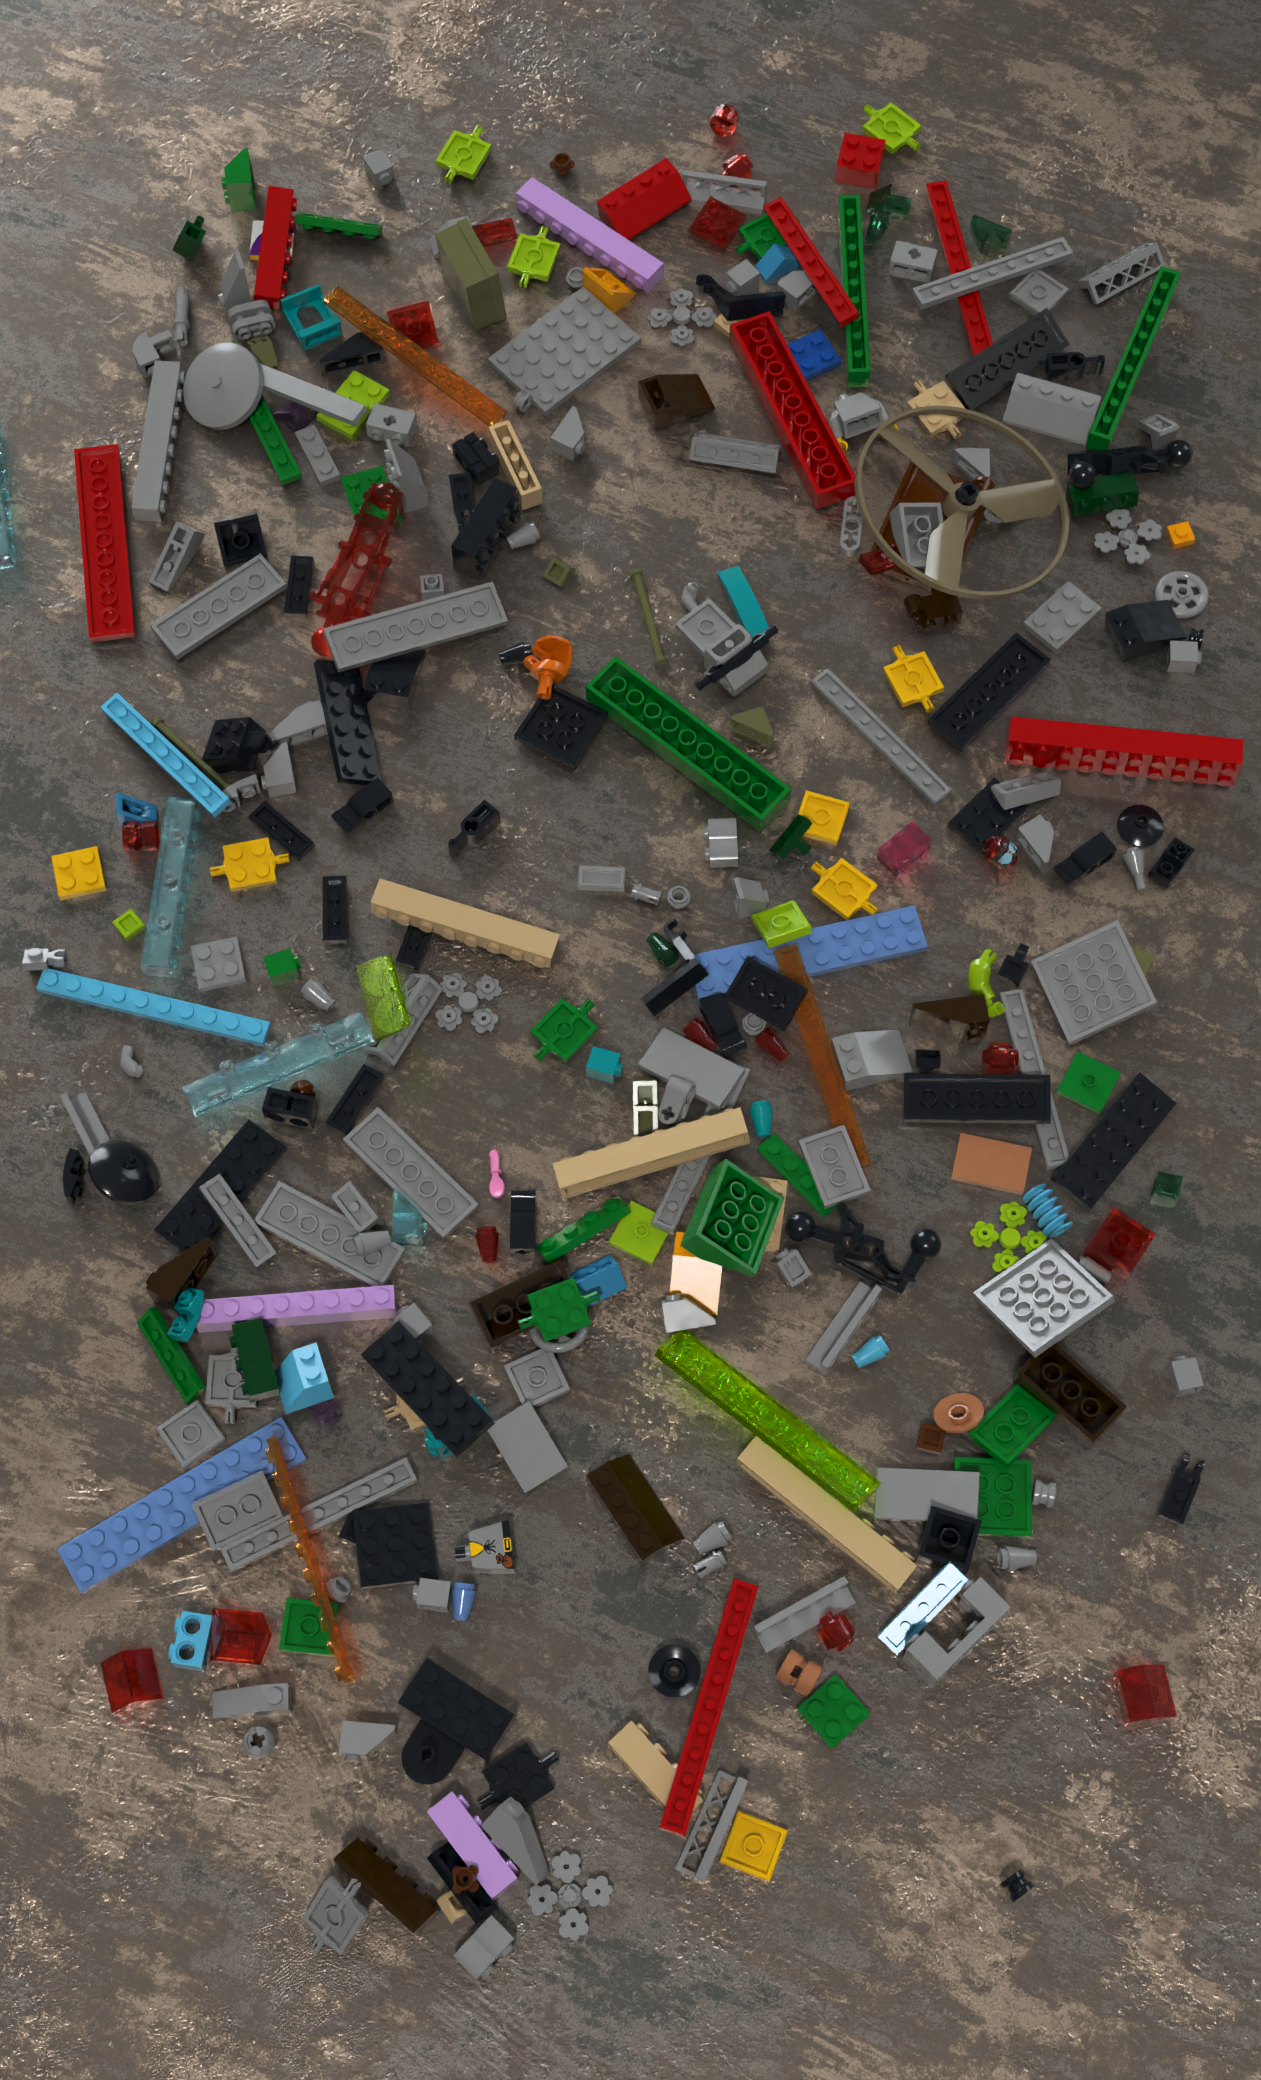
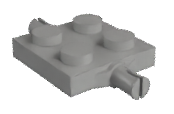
(224, 1385)
(336, 1915)

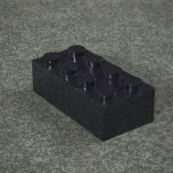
(486, 529)

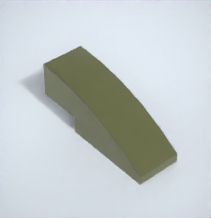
(645, 1107)

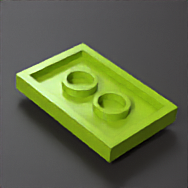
(359, 389)

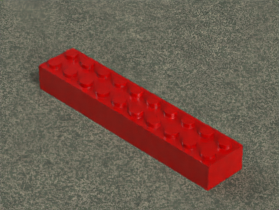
(792, 410)
(1123, 751)

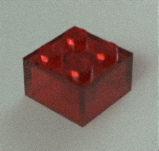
(1119, 1244)

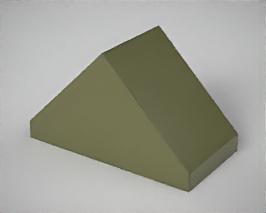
(753, 725)

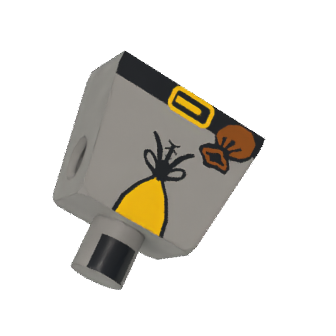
(489, 1549)

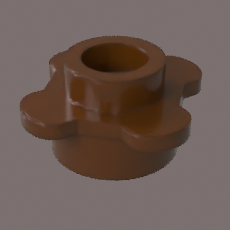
(562, 163)
(303, 1087)
(461, 1872)

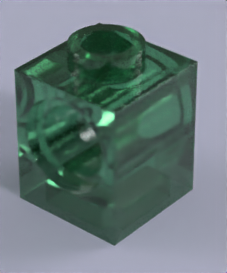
(1166, 1189)

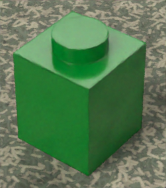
(282, 967)

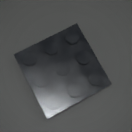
(561, 727)
(394, 1545)

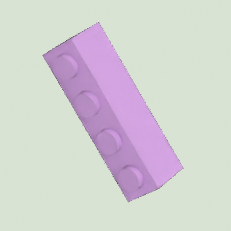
(472, 1844)

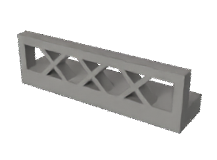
(739, 198)
(1119, 265)
(734, 452)
(418, 1004)
(85, 1120)
(843, 1327)
(803, 1615)
(720, 1831)

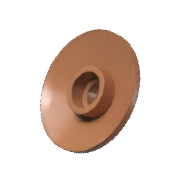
(958, 1412)

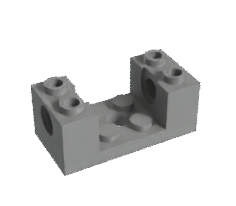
(985, 1611)

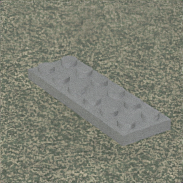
(218, 606)
(411, 1172)
(325, 1235)

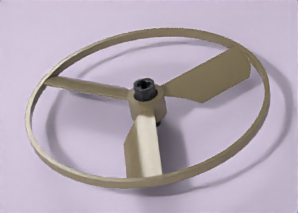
(962, 502)

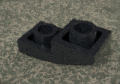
(1171, 862)
(72, 1183)

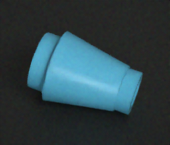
(871, 1351)

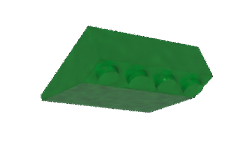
(732, 1219)

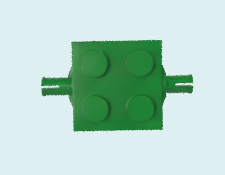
(759, 237)
(564, 1030)
(558, 1310)

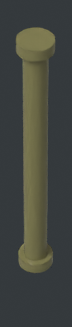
(636, 576)
(158, 724)

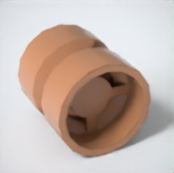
(808, 1677)

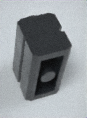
(475, 458)

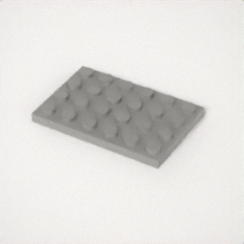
(564, 350)

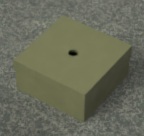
(471, 275)

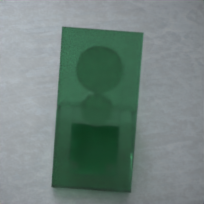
(889, 204)
(987, 231)

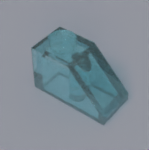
(407, 1222)

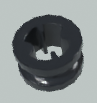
(1196, 636)

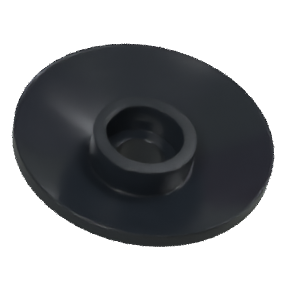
(1140, 834)
(674, 1657)

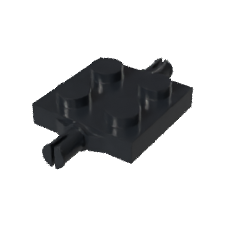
(519, 1777)

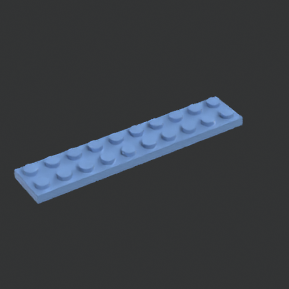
(824, 950)
(168, 1510)

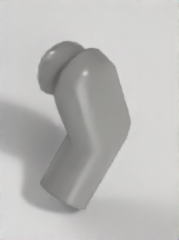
(689, 595)
(127, 1063)

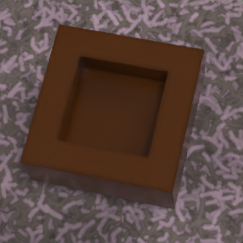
(930, 1439)

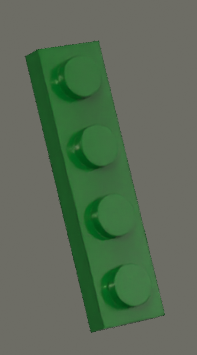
(330, 224)
(793, 1170)
(583, 1229)
(171, 1355)

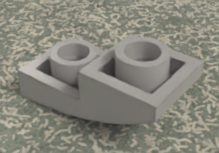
(431, 586)
(244, 788)

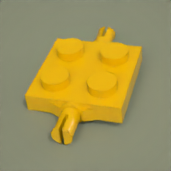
(913, 679)
(249, 864)
(844, 889)

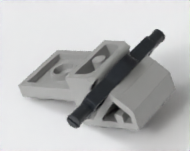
(727, 648)

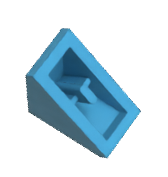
(776, 263)
(134, 810)

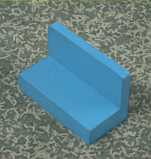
(600, 1275)

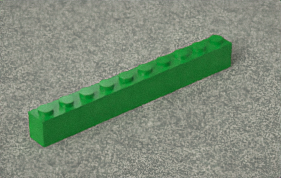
(853, 283)
(1133, 359)

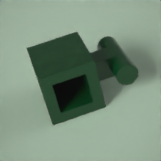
(190, 238)

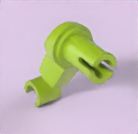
(979, 984)

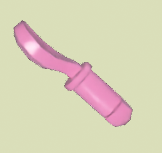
(496, 1185)

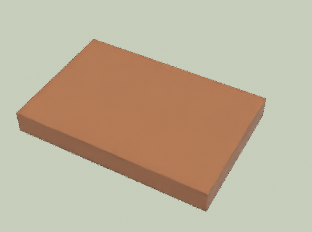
(991, 1163)

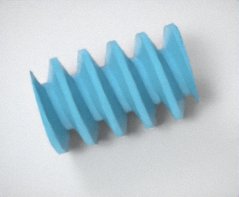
(1045, 1211)

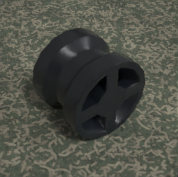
(1017, 1885)

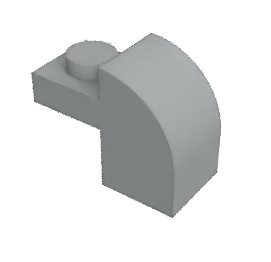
(148, 350)

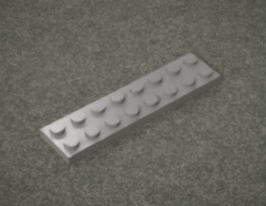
(415, 626)

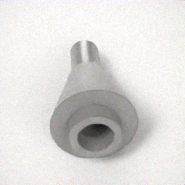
(1134, 860)

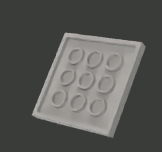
(1094, 982)
(1043, 1297)

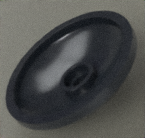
(123, 1172)

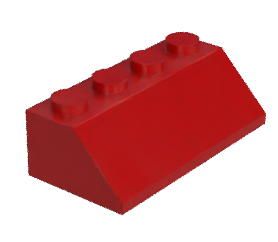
(644, 200)

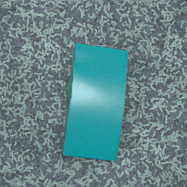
(189, 1307)

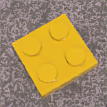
(78, 873)

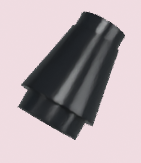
(515, 654)

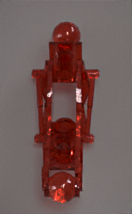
(384, 497)

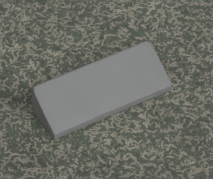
(1027, 789)

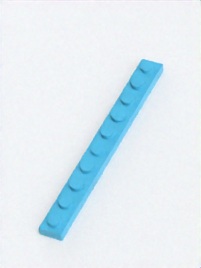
(154, 1006)

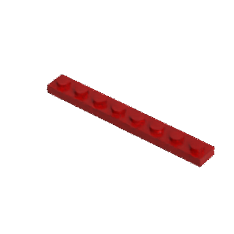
(811, 262)

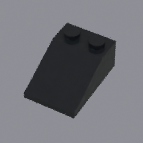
(1143, 628)
(394, 680)

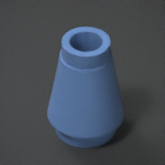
(462, 1600)

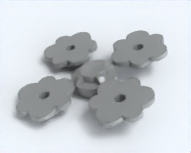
(681, 316)
(1127, 537)
(468, 1003)
(569, 1895)

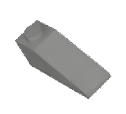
(234, 284)
(176, 555)
(300, 726)
(253, 1701)
(516, 1836)

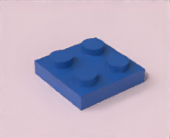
(814, 354)

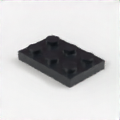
(984, 818)
(766, 993)

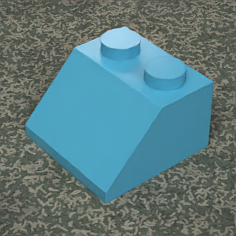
(303, 1379)

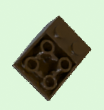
(673, 398)

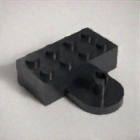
(451, 1722)

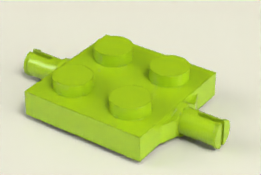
(893, 126)
(463, 154)
(534, 257)

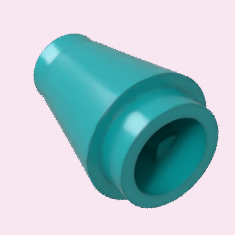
(761, 1116)

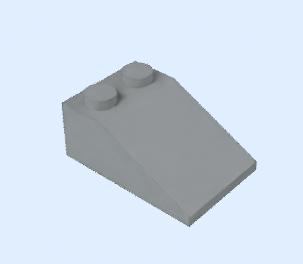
(911, 529)
(870, 1057)

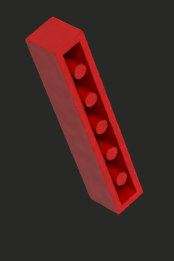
(274, 244)

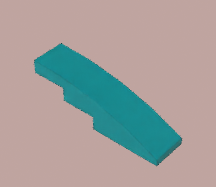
(742, 600)

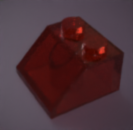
(414, 321)
(1144, 1694)

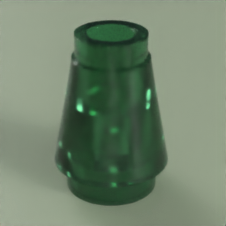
(877, 227)
(663, 950)

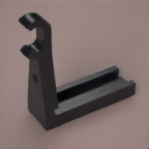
(742, 306)
(681, 980)

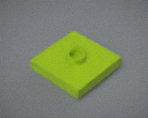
(781, 924)
(637, 1236)

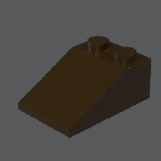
(953, 1018)
(181, 1272)

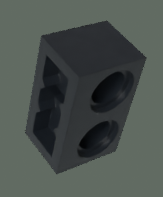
(290, 1108)

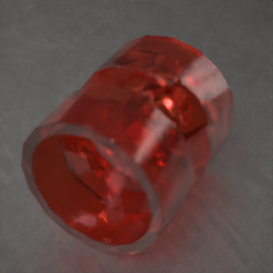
(140, 836)

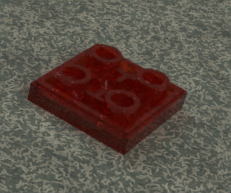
(717, 224)

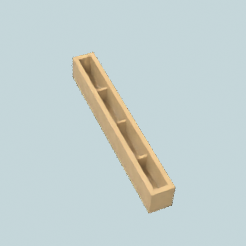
(464, 923)
(651, 1152)
(827, 1515)

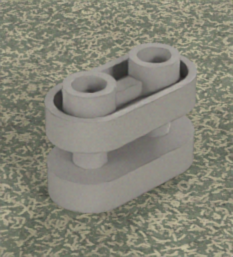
(251, 319)

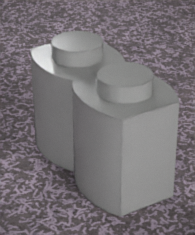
(722, 842)
(484, 1948)

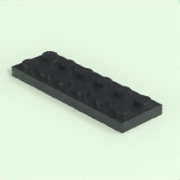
(1000, 362)
(988, 692)
(347, 724)
(977, 1098)
(1113, 1141)
(241, 1165)
(427, 1389)

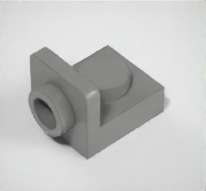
(791, 1266)

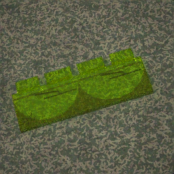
(383, 997)

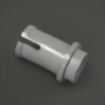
(646, 894)
(712, 1563)

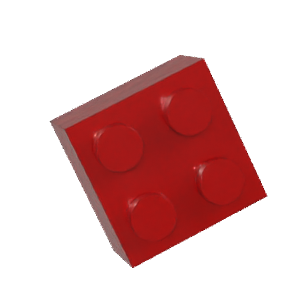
(860, 160)

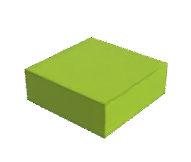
(129, 925)

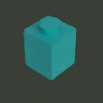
(604, 1065)

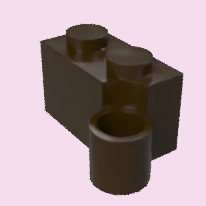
(933, 611)

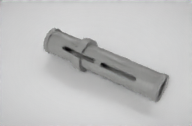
(181, 324)

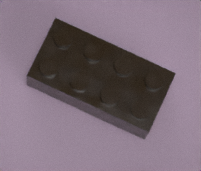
(1071, 1393)

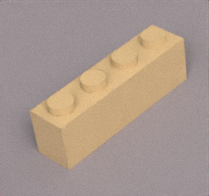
(515, 464)
(647, 1762)

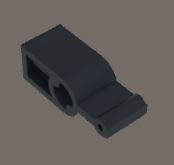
(1071, 366)
(363, 805)
(475, 827)
(1086, 859)
(722, 1024)
(522, 1222)

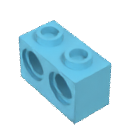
(199, 1641)

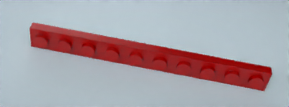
(957, 261)
(708, 1708)

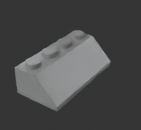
(1051, 409)

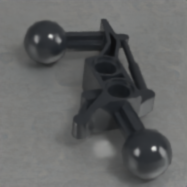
(1086, 464)
(923, 1243)

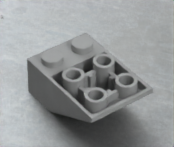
(406, 477)

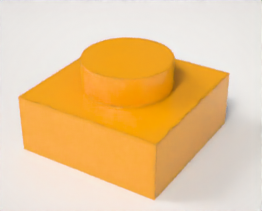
(1180, 535)

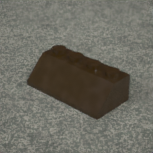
(500, 1309)
(634, 1508)
(387, 1886)

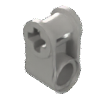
(678, 1098)

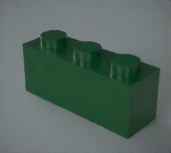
(1105, 495)
(254, 1360)

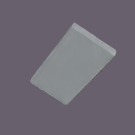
(686, 1060)
(912, 1492)

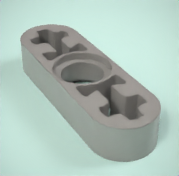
(845, 533)

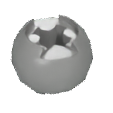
(268, 1744)

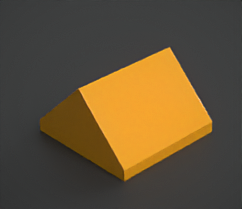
(607, 288)

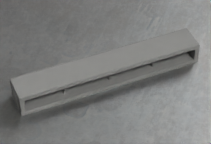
(158, 441)

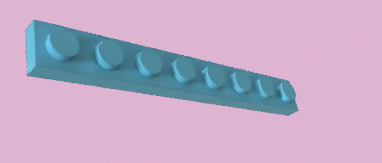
(166, 755)

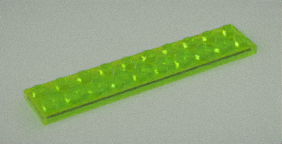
(768, 1420)

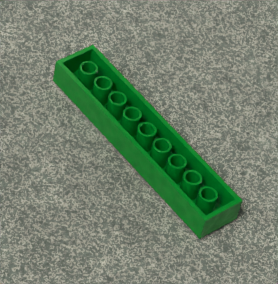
(688, 744)

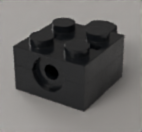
(235, 745)

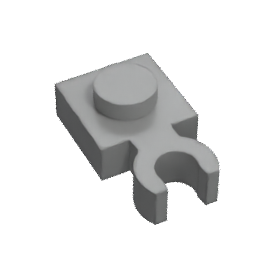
(41, 958)

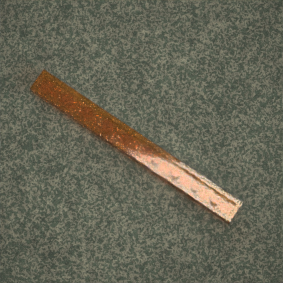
(414, 356)
(821, 1053)
(312, 1571)

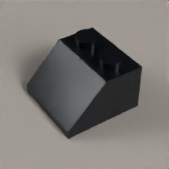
(239, 537)
(948, 1538)

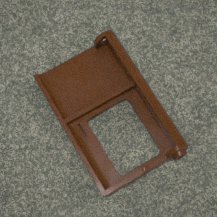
(920, 488)

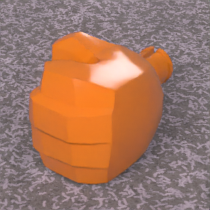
(554, 663)

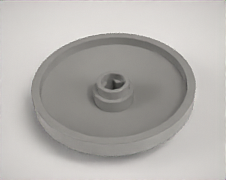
(223, 386)

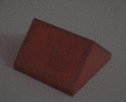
(238, 1637)
(131, 1679)

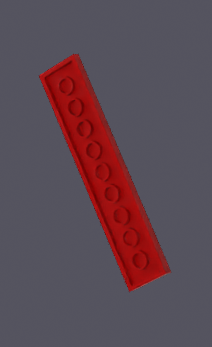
(104, 543)

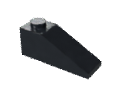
(352, 354)

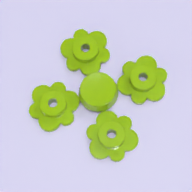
(1009, 1237)

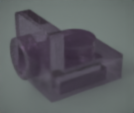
(325, 1413)

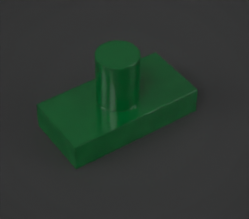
(793, 838)

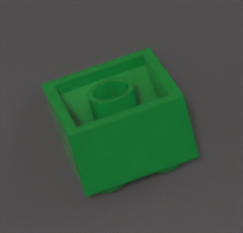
(239, 183)

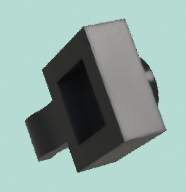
(1014, 967)

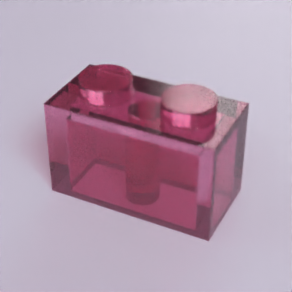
(904, 849)

